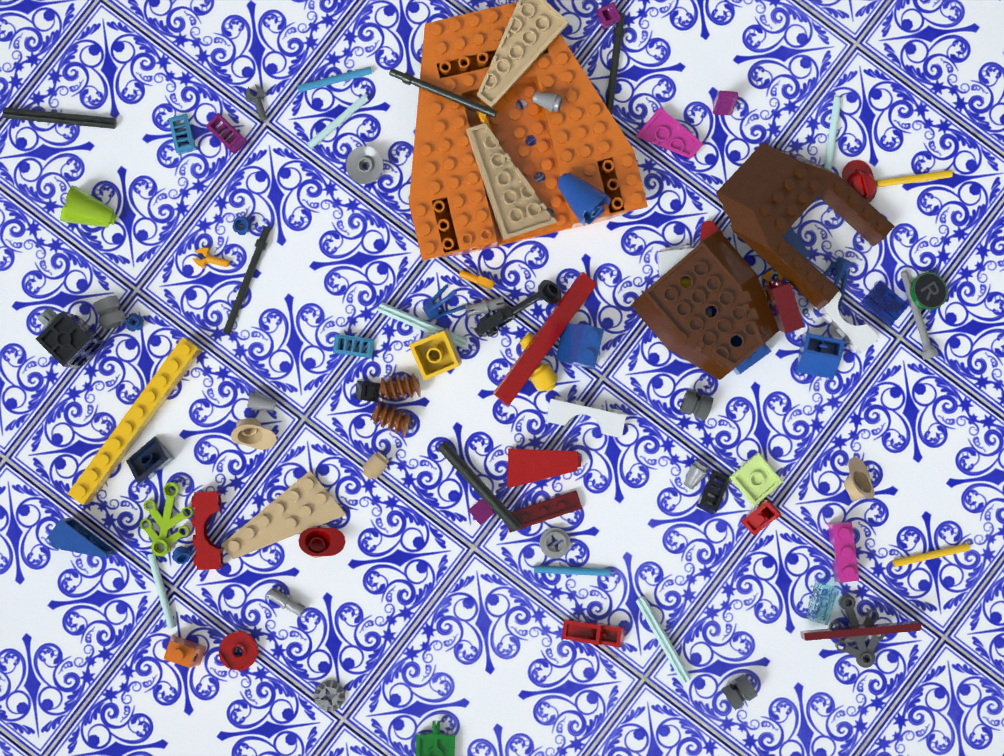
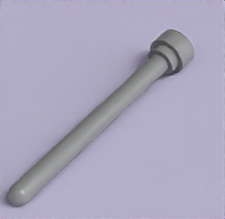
(928, 350)

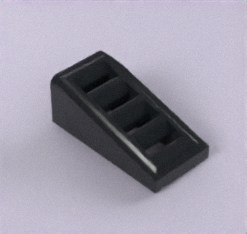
(719, 495)

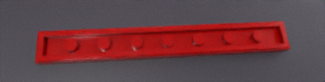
(544, 339)

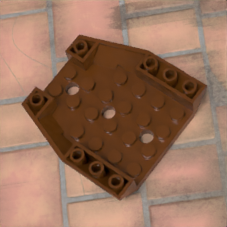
(718, 280)

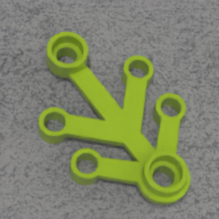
(165, 522)

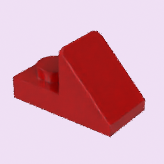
(760, 516)

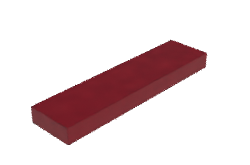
(547, 509)

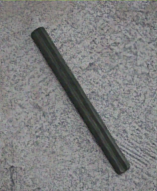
(59, 118)
(478, 485)

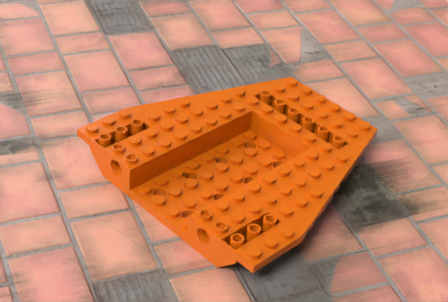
(580, 139)

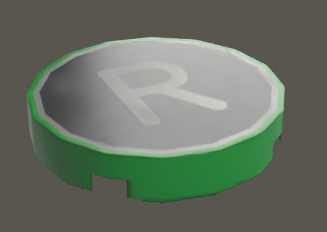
(928, 291)

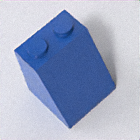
(580, 345)

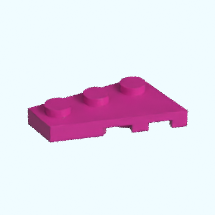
(669, 134)

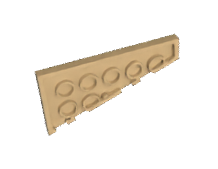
(526, 37)
(509, 193)
(295, 510)

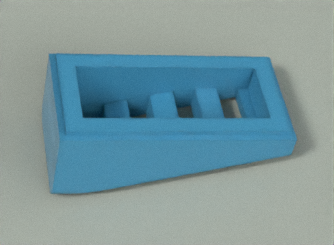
(187, 147)
(337, 341)

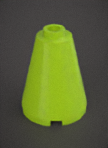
(86, 209)

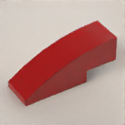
(593, 633)

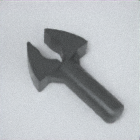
(257, 101)

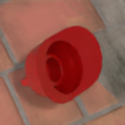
(860, 178)
(321, 542)

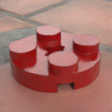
(227, 650)

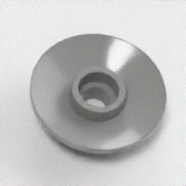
(356, 161)

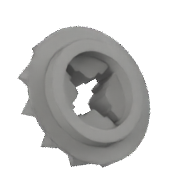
(551, 551)
(333, 687)

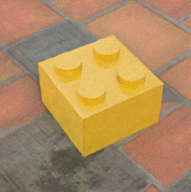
(435, 354)

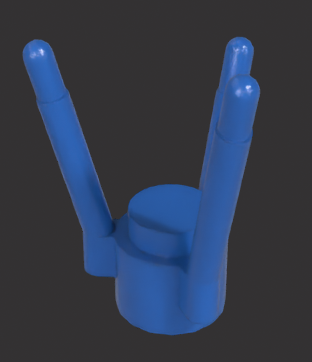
(841, 269)
(433, 308)

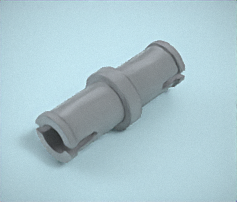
(485, 306)
(285, 602)

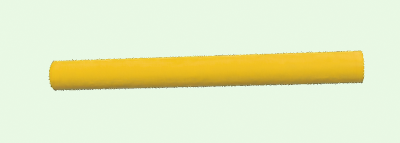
(914, 178)
(931, 555)

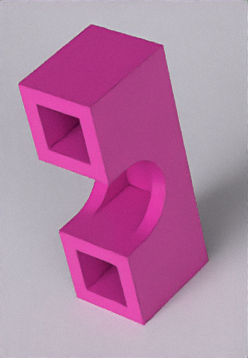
(845, 562)

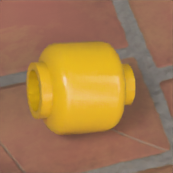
(544, 378)

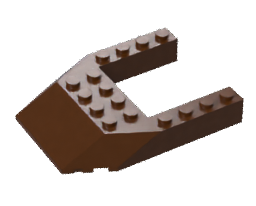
(770, 196)

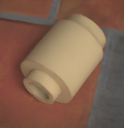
(375, 466)

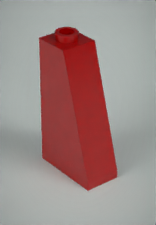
(535, 465)

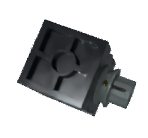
(68, 338)

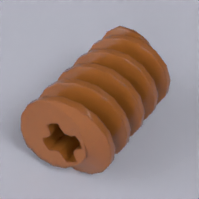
(400, 387)
(391, 418)

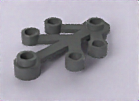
(862, 649)

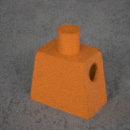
(183, 652)

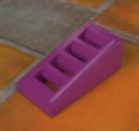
(724, 102)
(235, 141)

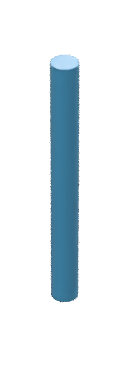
(334, 79)
(572, 570)

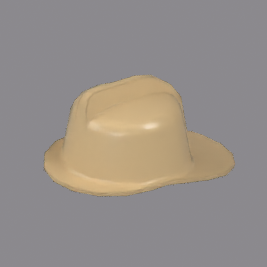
(252, 434)
(858, 482)

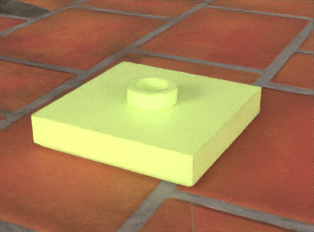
(756, 479)

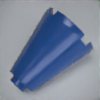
(583, 198)

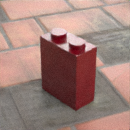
(783, 305)

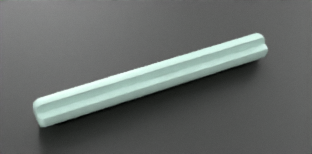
(418, 323)
(663, 639)

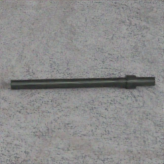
(618, 34)
(408, 78)
(260, 246)

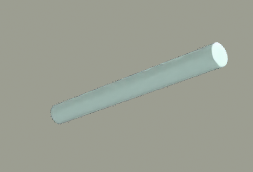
(338, 121)
(832, 133)
(161, 591)

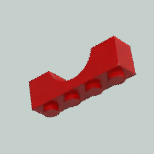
(207, 555)

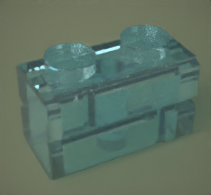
(821, 603)

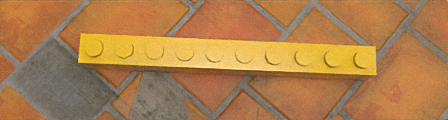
(135, 421)

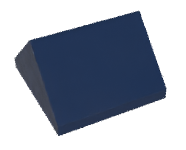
(149, 460)

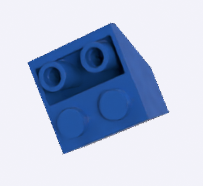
(819, 355)

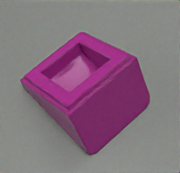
(608, 15)
(481, 511)

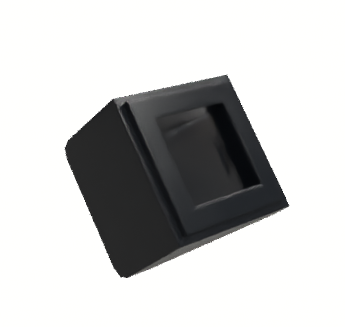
(367, 391)

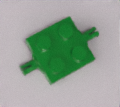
(435, 742)

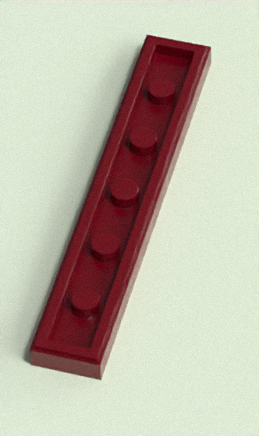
(863, 630)

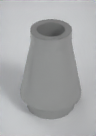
(548, 101)
(260, 402)
(695, 474)

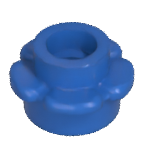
(236, 225)
(138, 325)
(181, 555)

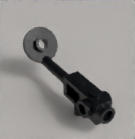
(489, 324)

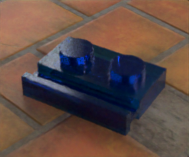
(884, 303)

